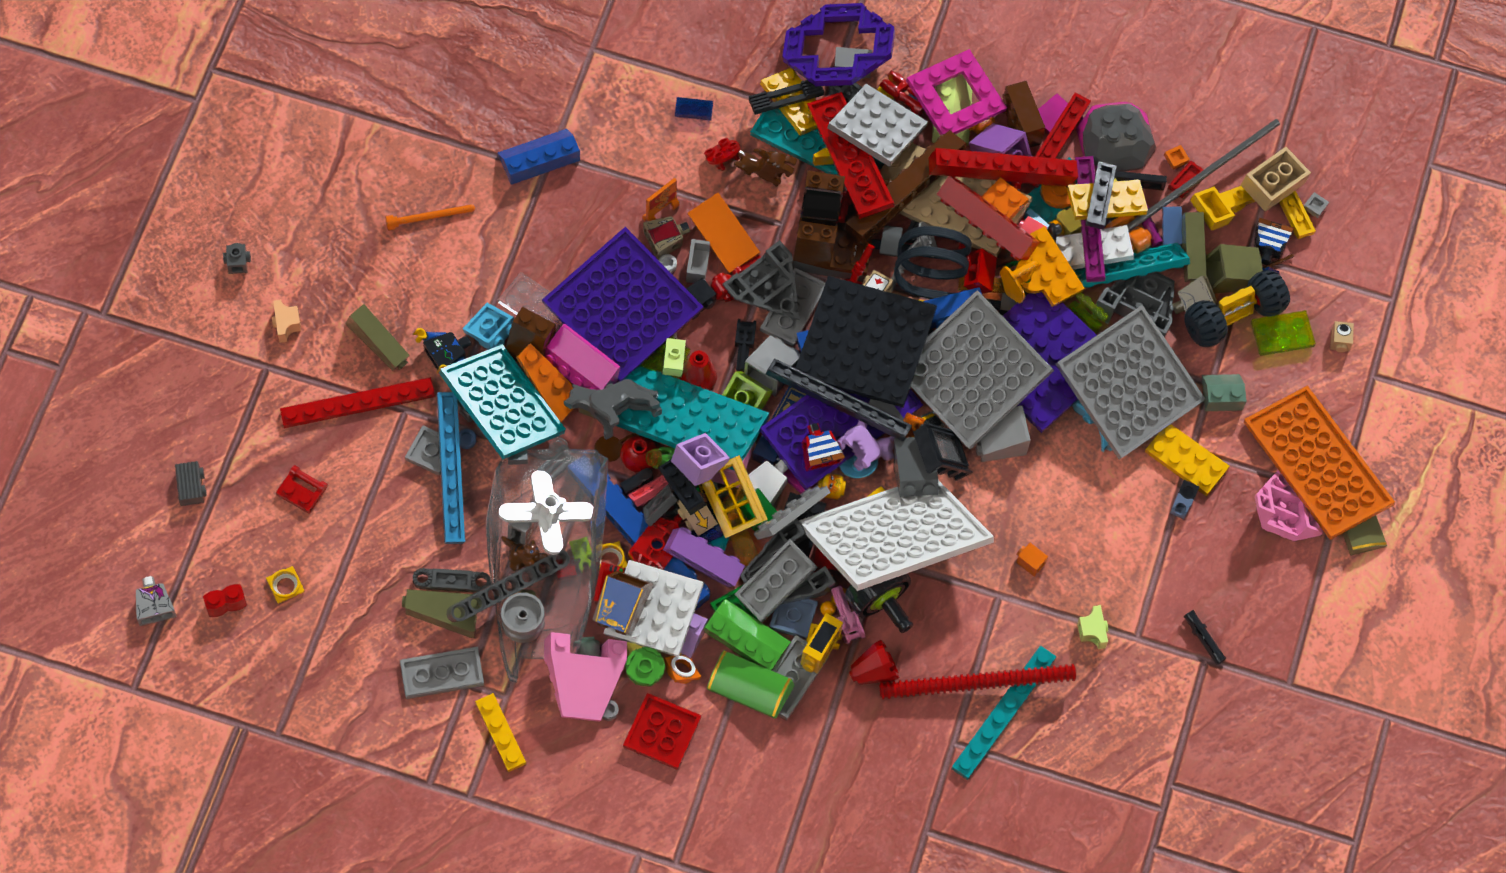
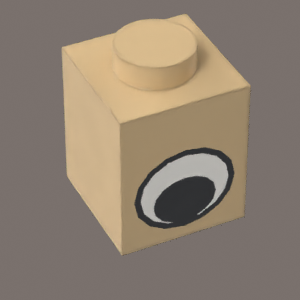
(1341, 336)

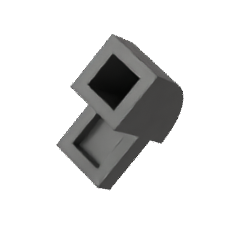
(890, 240)

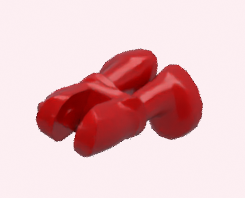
(896, 87)

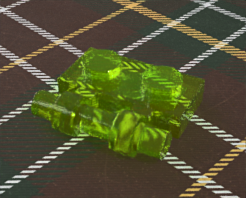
(1090, 320)

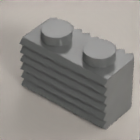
(190, 483)

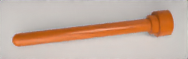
(393, 222)

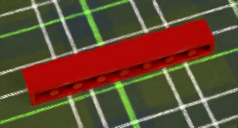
(1007, 166)

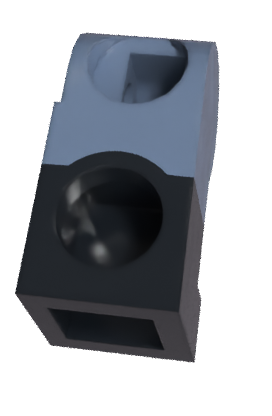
(1184, 499)

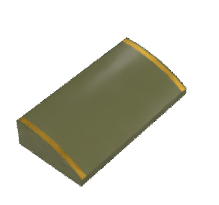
(1365, 537)

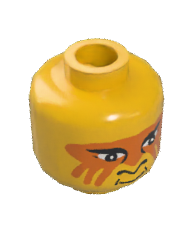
(835, 484)

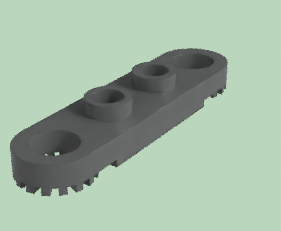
(450, 580)

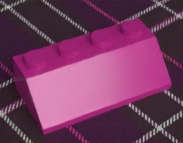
(580, 360)

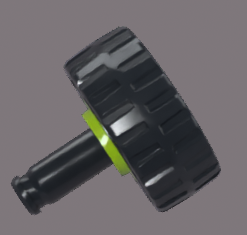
(880, 597)

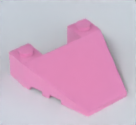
(583, 681)

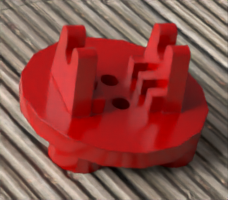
(722, 152)

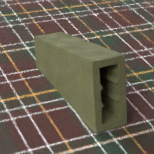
(1194, 245)
(377, 338)
(433, 606)

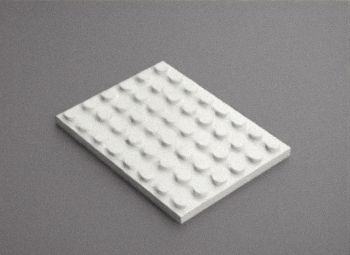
(894, 534)

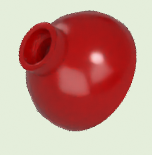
(634, 459)

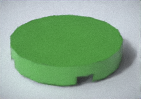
(645, 666)

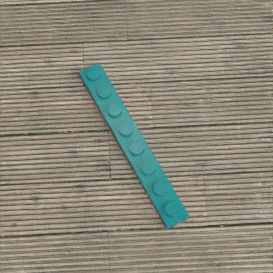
(999, 718)

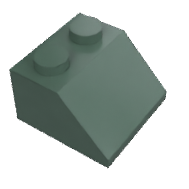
(1224, 392)

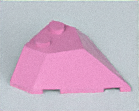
(1284, 512)

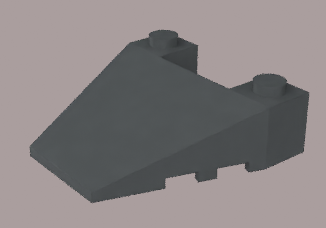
(1151, 291)
(814, 586)

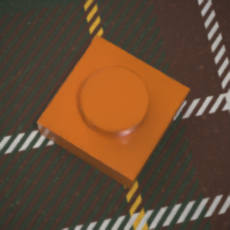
(1176, 157)

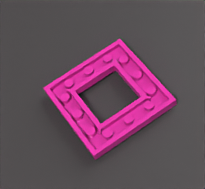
(964, 63)

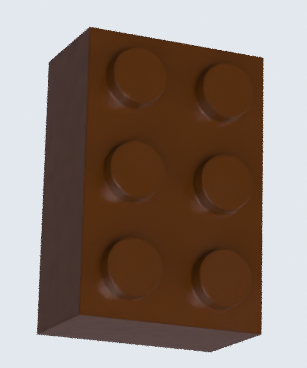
(1023, 112)

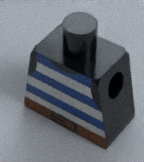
(1271, 239)

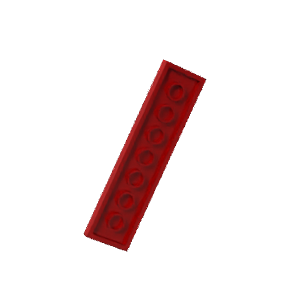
(861, 173)

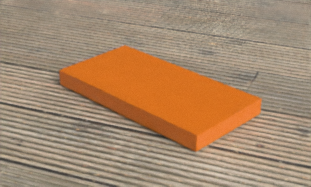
(724, 232)

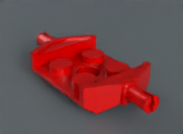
(659, 531)

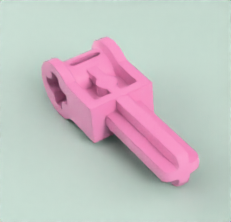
(850, 619)

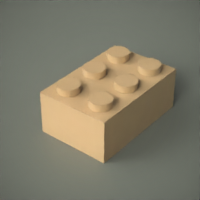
(1275, 179)

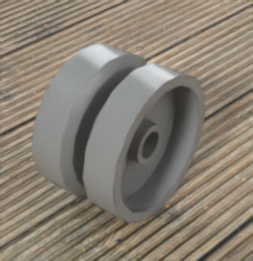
(522, 617)

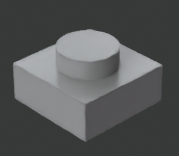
(1316, 205)

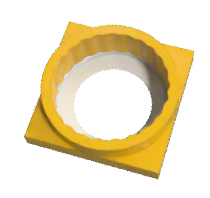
(617, 549)
(285, 573)

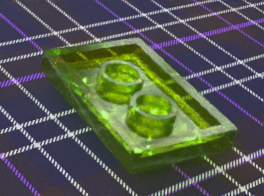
(1283, 333)

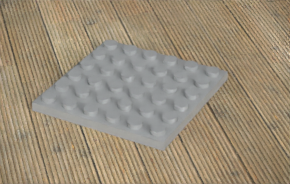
(976, 370)
(1130, 382)

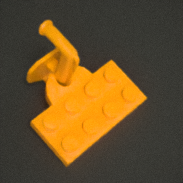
(1046, 272)

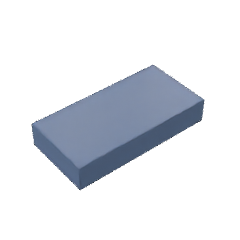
(1172, 225)

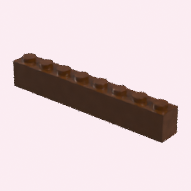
(903, 190)

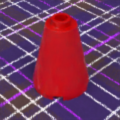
(699, 371)

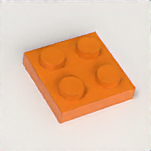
(1005, 198)

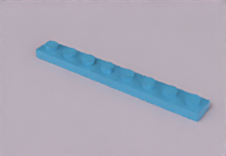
(450, 468)

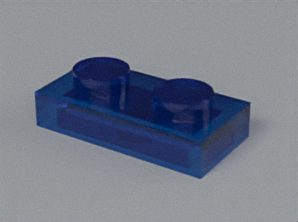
(694, 108)

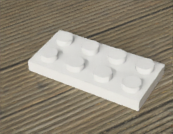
(1115, 246)

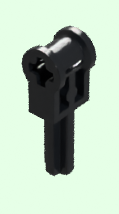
(744, 341)

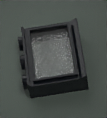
(941, 451)

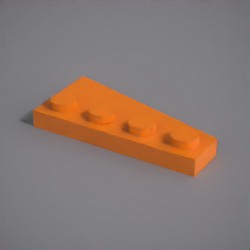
(547, 380)

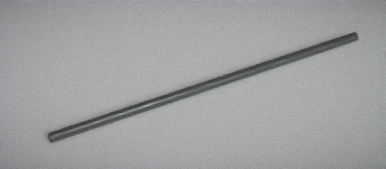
(1203, 174)

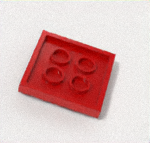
(662, 731)

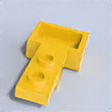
(1220, 207)

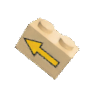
(699, 521)

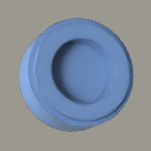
(467, 438)

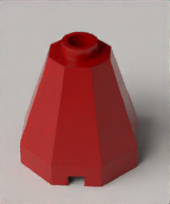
(874, 666)

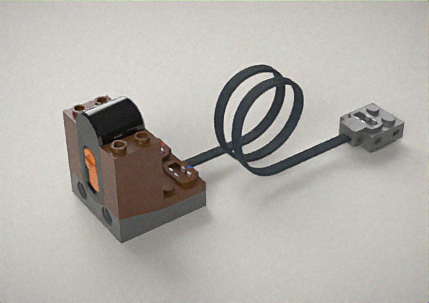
(828, 250)

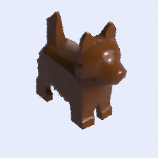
(768, 167)

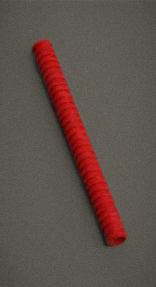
(978, 681)

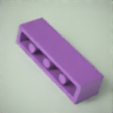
(704, 557)

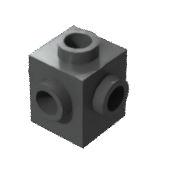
(236, 258)

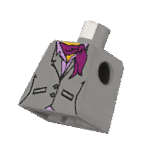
(153, 603)

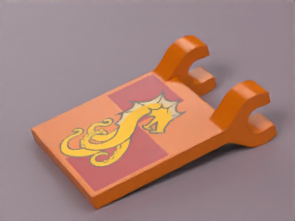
(661, 199)

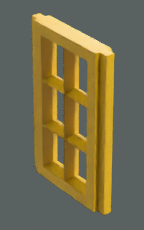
(751, 495)

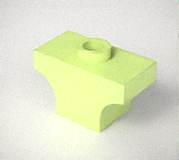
(674, 357)
(1094, 628)

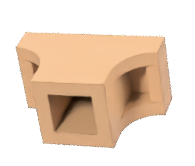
(286, 320)

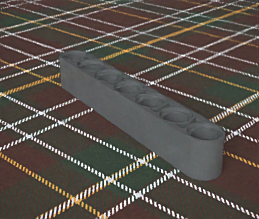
(500, 590)

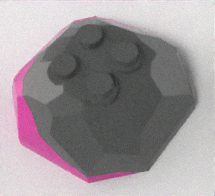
(1117, 135)

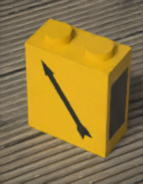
(821, 643)

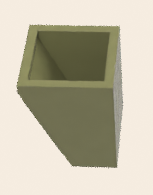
(1232, 267)

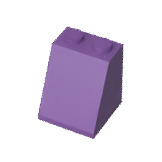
(1001, 140)

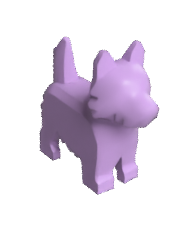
(865, 446)

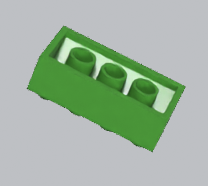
(746, 635)

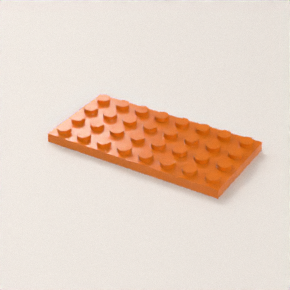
(1319, 462)

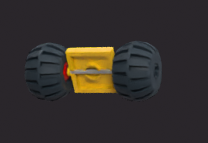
(1209, 323)

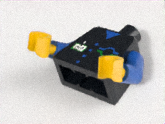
(442, 347)

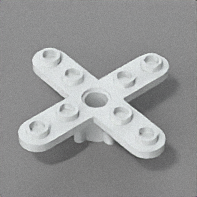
(547, 511)

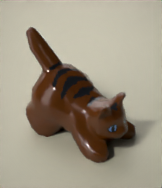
(522, 554)

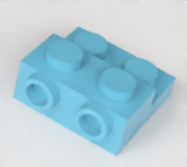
(489, 326)

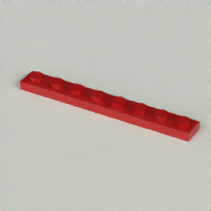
(357, 402)

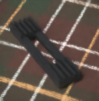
(760, 102)

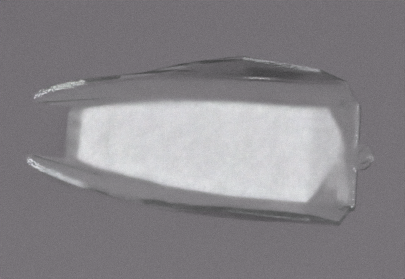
(569, 591)

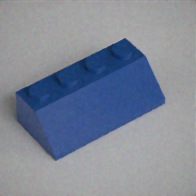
(539, 156)

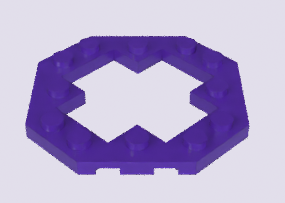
(863, 63)

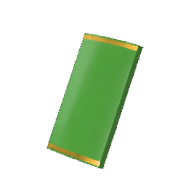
(750, 684)

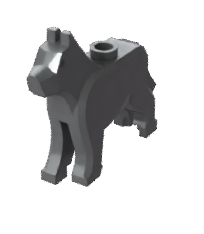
(612, 401)

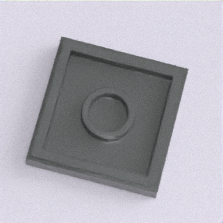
(659, 505)

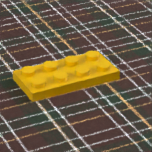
(796, 113)
(1125, 199)
(1187, 458)

